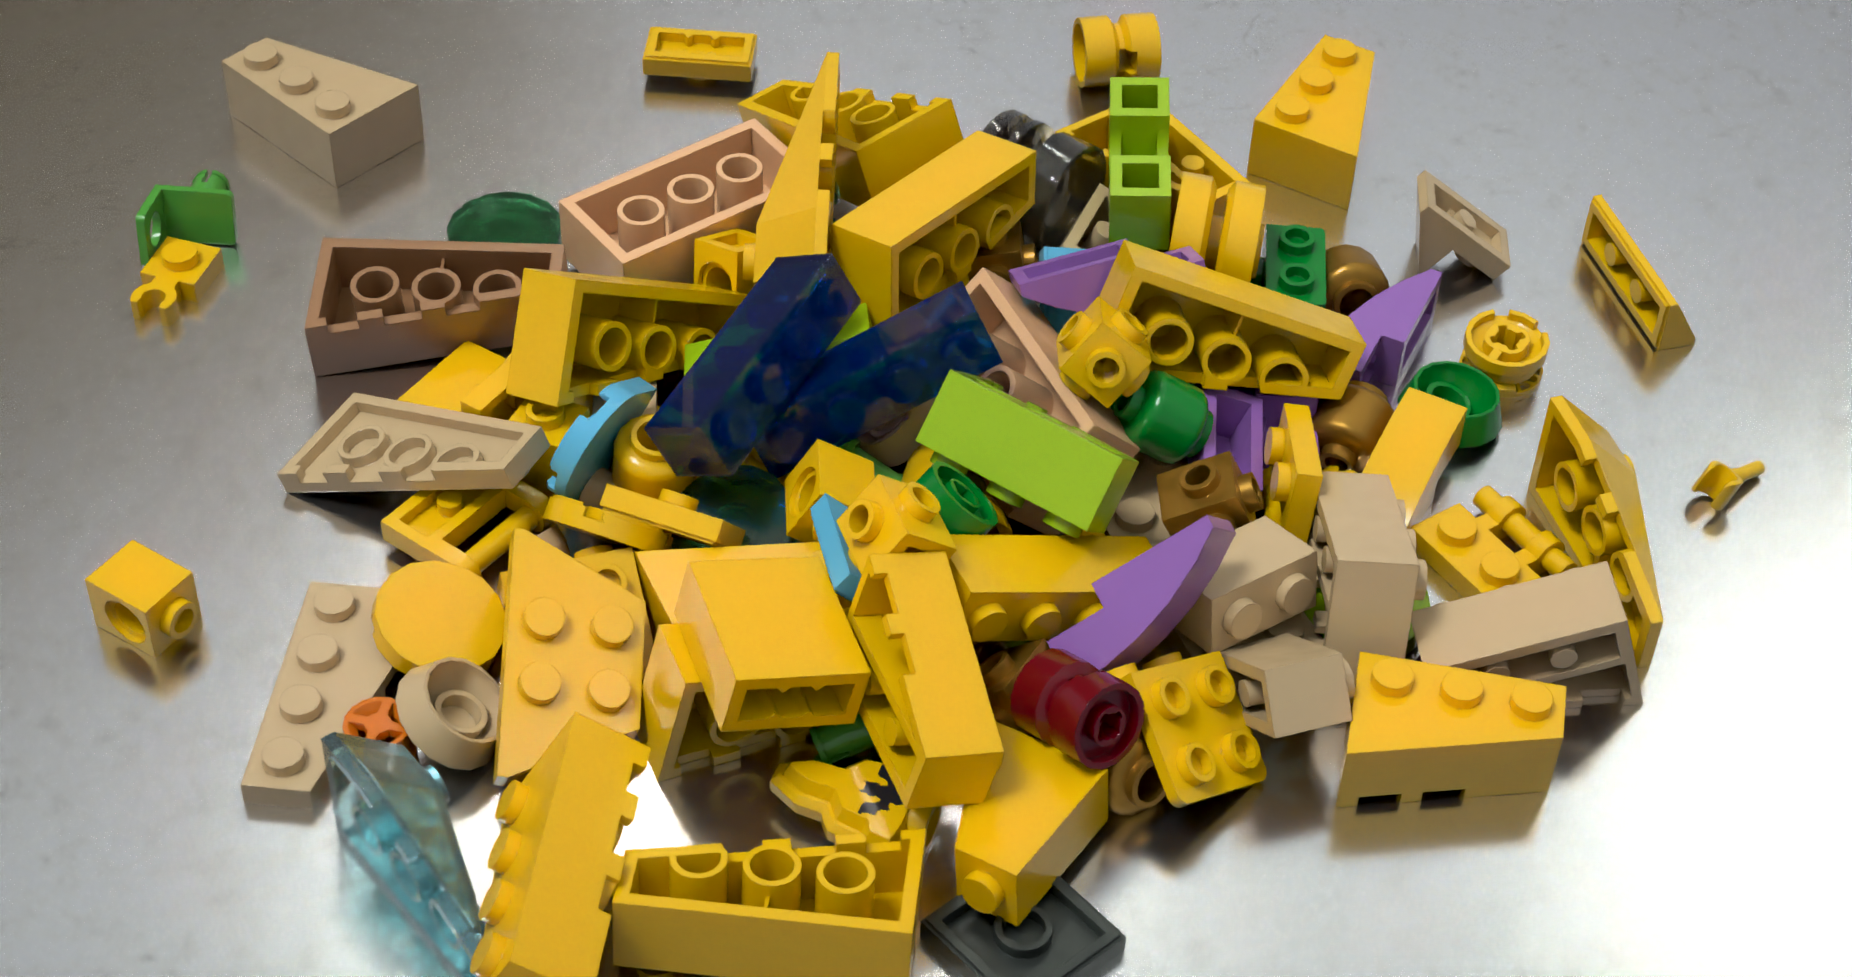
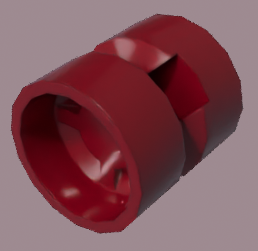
(1077, 708)

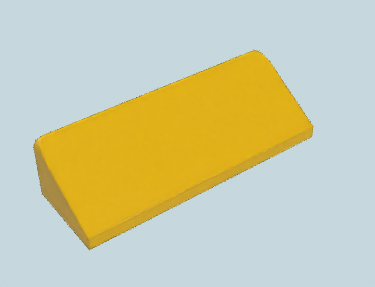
(1634, 278)

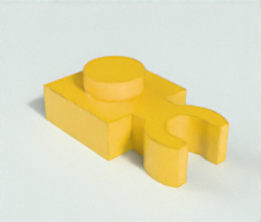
(175, 273)

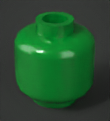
(1166, 417)

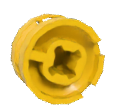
(1506, 350)

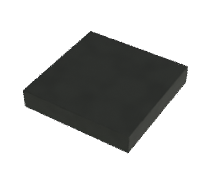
(1054, 940)

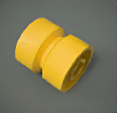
(1115, 49)

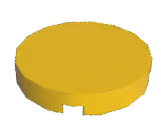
(606, 525)
(436, 614)

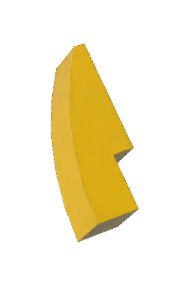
(1417, 448)

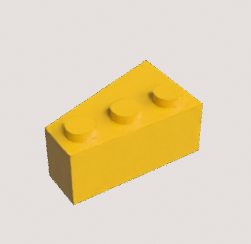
(1315, 123)
(925, 682)
(1447, 730)

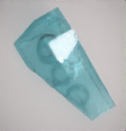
(404, 835)

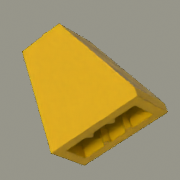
(1028, 827)

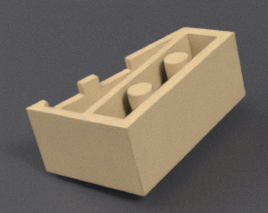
(322, 109)
(1364, 566)
(1542, 630)

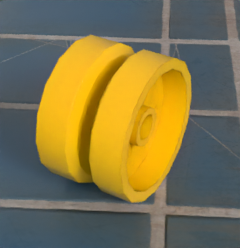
(1225, 242)

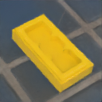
(700, 54)
(674, 514)

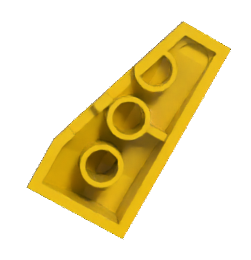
(801, 200)
(1597, 513)

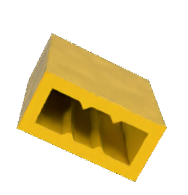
(771, 643)

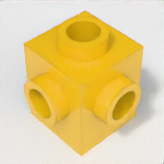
(1098, 335)
(894, 519)

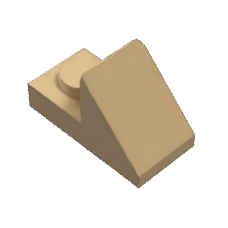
(1453, 224)

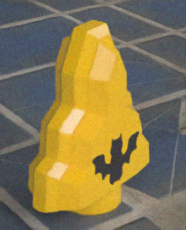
(851, 800)

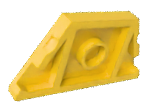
(565, 649)

